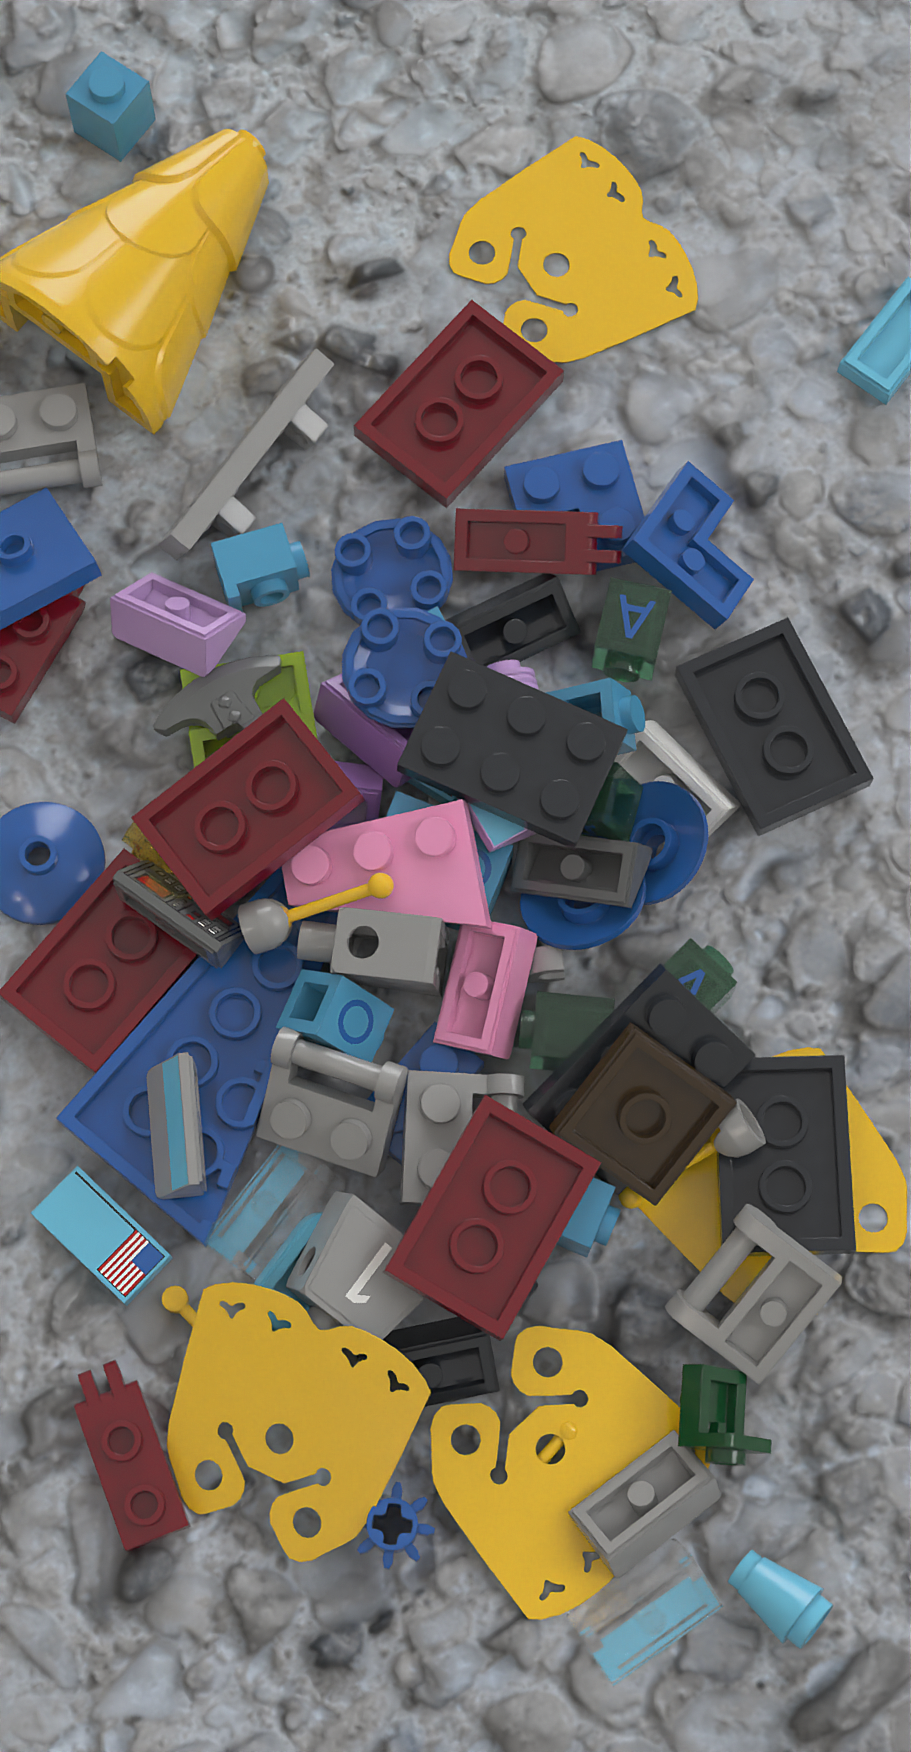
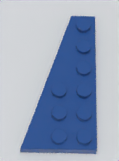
(229, 1029)

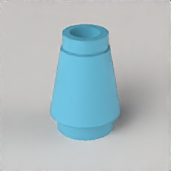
(781, 1598)

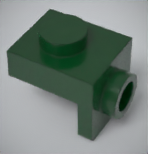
(715, 1415)

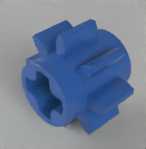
(404, 1540)

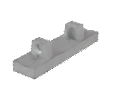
(283, 414)

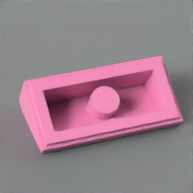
(486, 989)

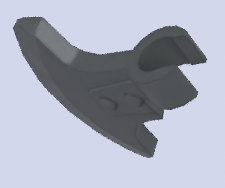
(221, 699)

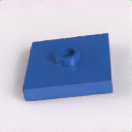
(39, 557)

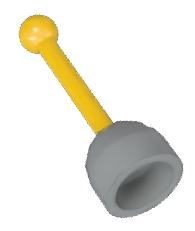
(269, 922)
(734, 1137)

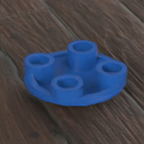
(391, 567)
(396, 662)

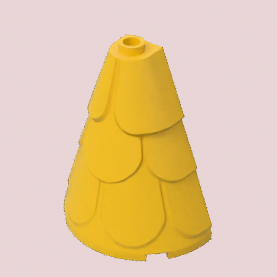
(142, 270)

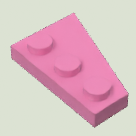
(423, 851)

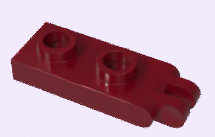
(531, 541)
(30, 649)
(129, 1460)

